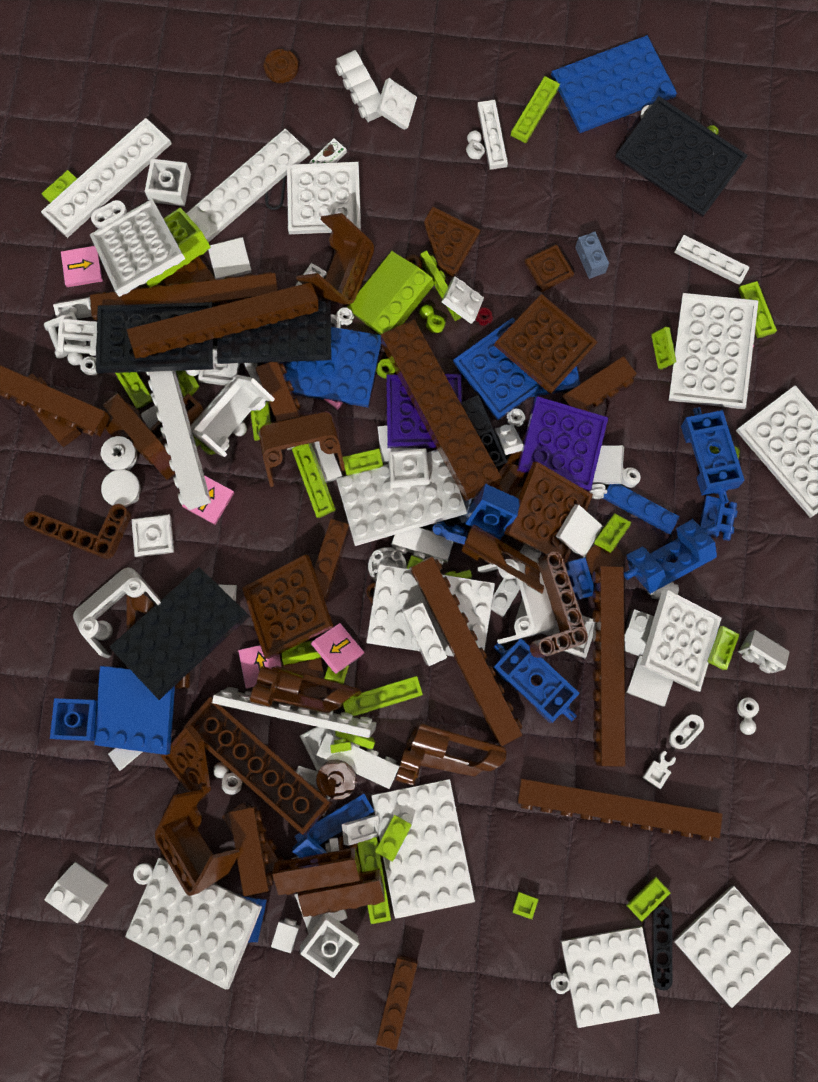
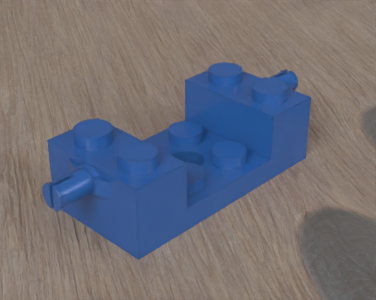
(717, 471)
(690, 550)
(554, 693)

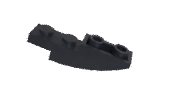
(484, 429)

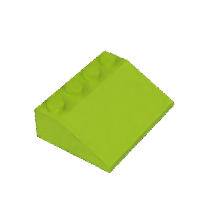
(188, 238)
(391, 294)

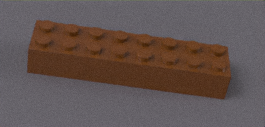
(259, 766)

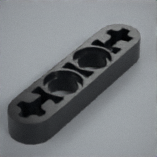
(665, 947)

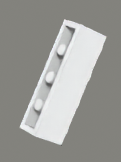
(363, 762)

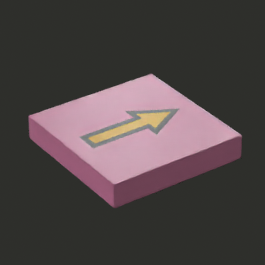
(81, 266)
(219, 498)
(337, 648)
(251, 662)

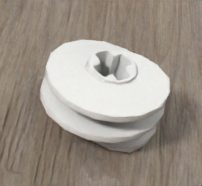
(113, 447)

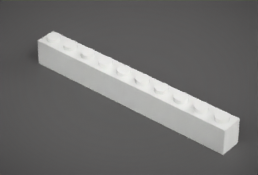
(179, 439)

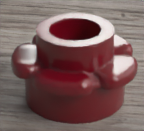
(484, 312)

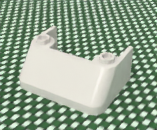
(228, 411)
(123, 583)
(538, 606)

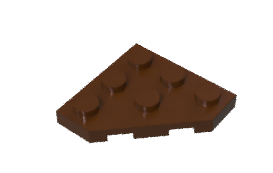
(449, 240)
(193, 271)
(189, 761)

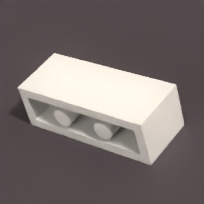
(423, 544)
(424, 633)

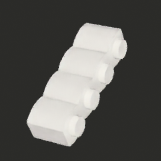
(360, 84)

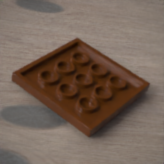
(545, 343)
(544, 508)
(287, 607)

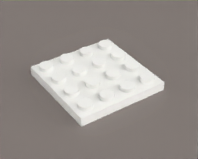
(319, 192)
(680, 640)
(732, 946)
(609, 977)

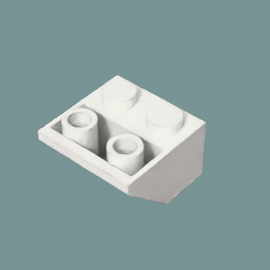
(764, 652)

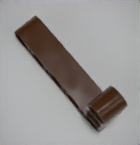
(140, 434)
(79, 536)
(560, 609)

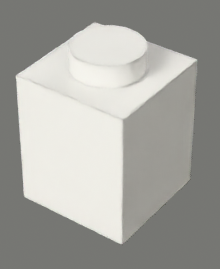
(286, 935)

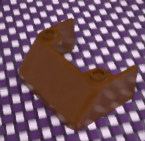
(348, 265)
(297, 432)
(186, 849)

